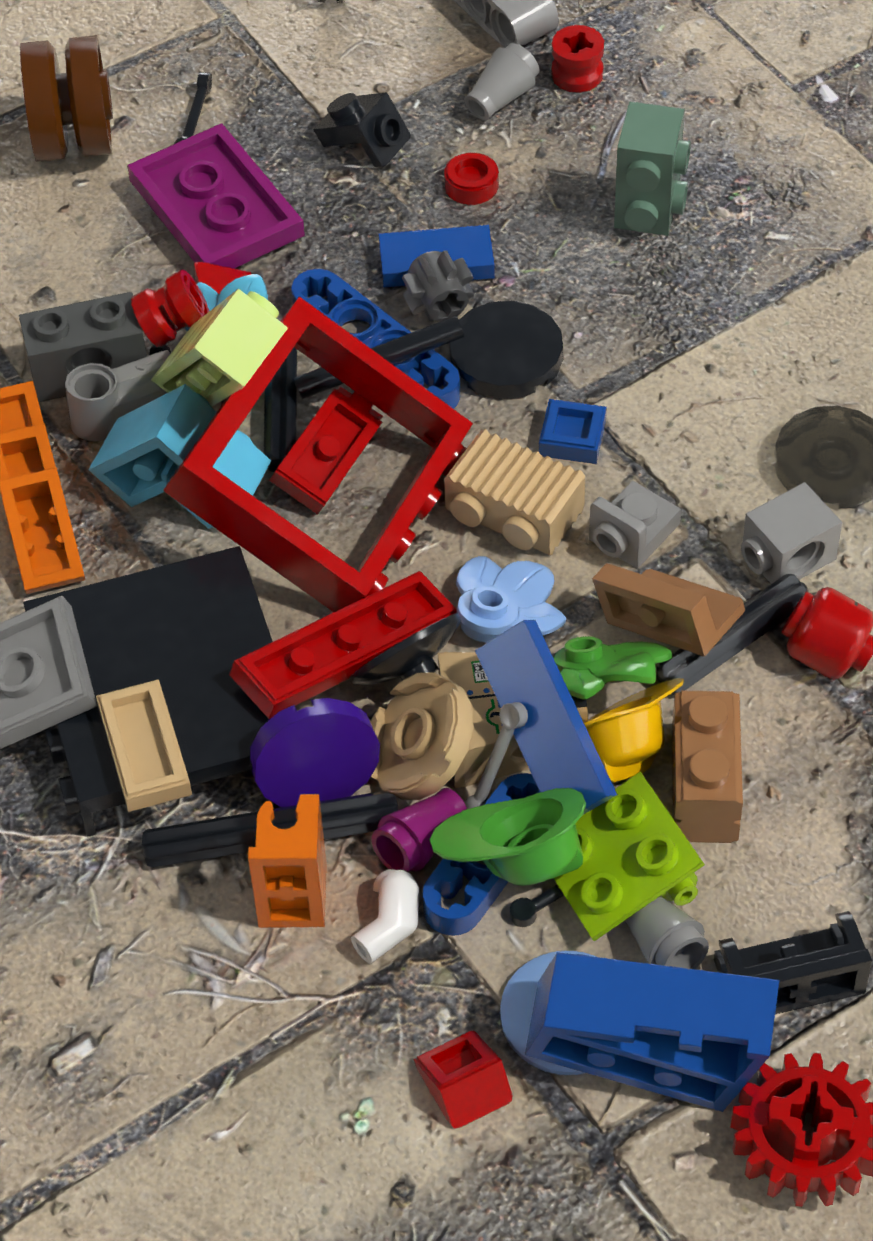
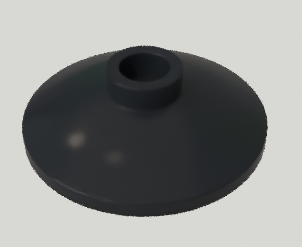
(410, 655)

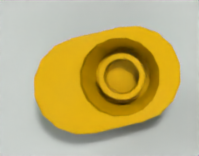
(631, 731)

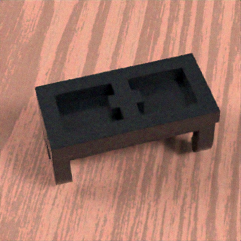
(808, 966)

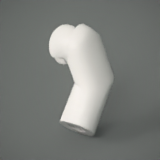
(396, 915)

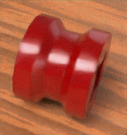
(577, 58)

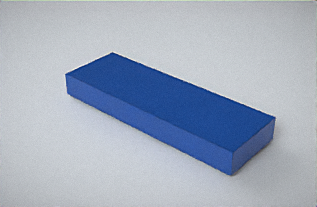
(554, 734)

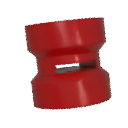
(169, 308)

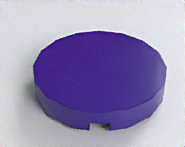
(314, 751)

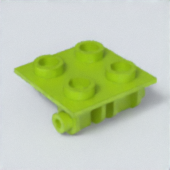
(629, 859)

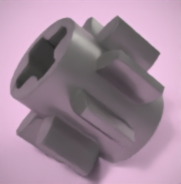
(438, 285)

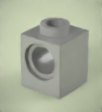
(791, 535)

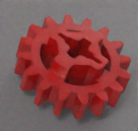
(775, 1123)

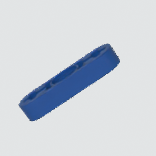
(483, 884)

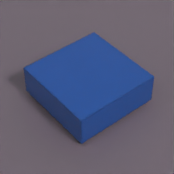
(572, 431)

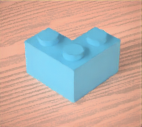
(156, 438)

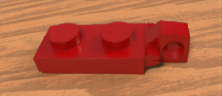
(327, 449)

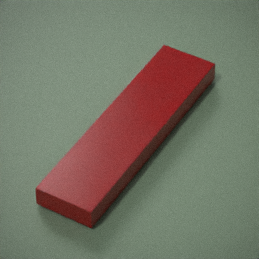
(338, 644)

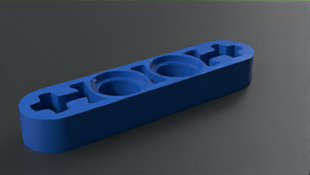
(349, 305)

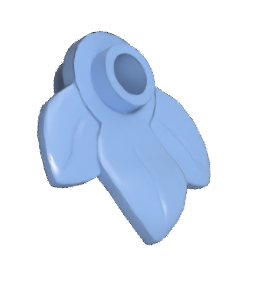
(501, 598)

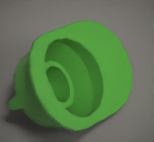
(517, 838)

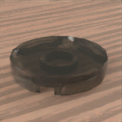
(830, 453)

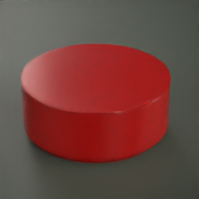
(471, 178)

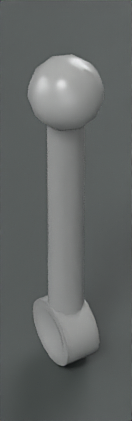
(512, 717)

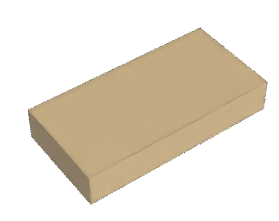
(143, 745)

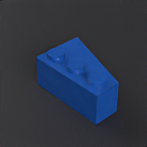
(654, 1026)

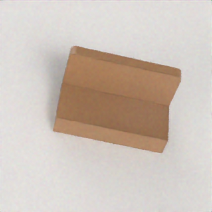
(666, 607)

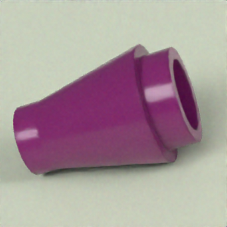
(405, 835)

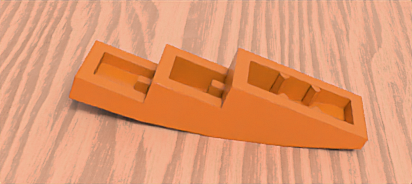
(34, 495)

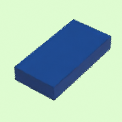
(467, 242)

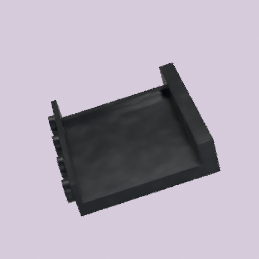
(175, 627)

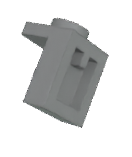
(632, 524)

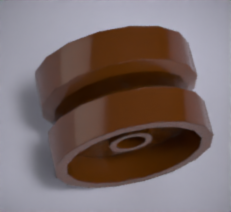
(66, 98)

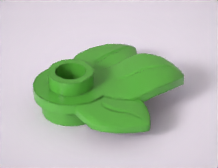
(590, 664)

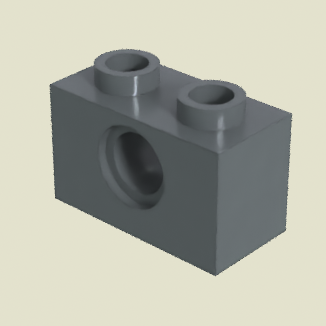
(77, 335)

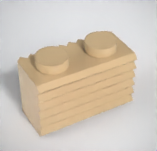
(514, 492)

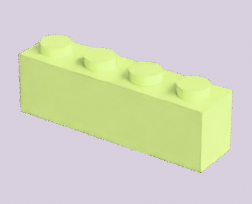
(223, 347)

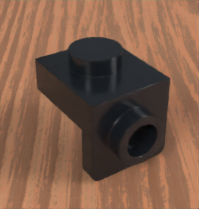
(365, 120)

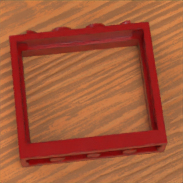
(272, 536)

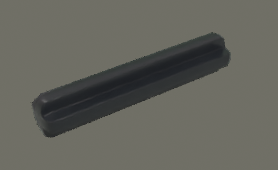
(281, 412)
(760, 616)

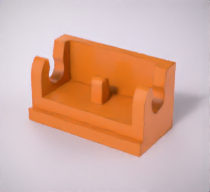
(289, 868)

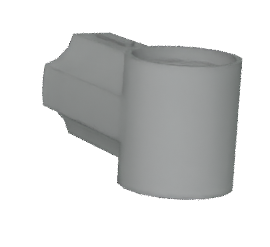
(103, 394)

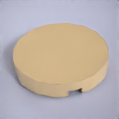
(422, 735)

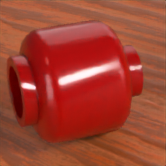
(830, 633)

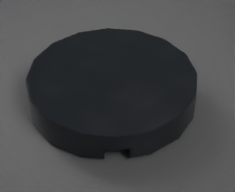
(507, 349)

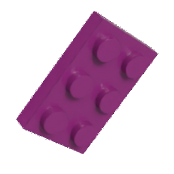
(215, 199)

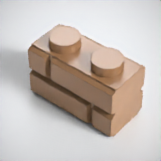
(707, 765)

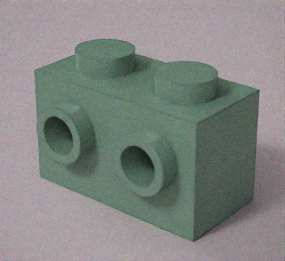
(649, 168)

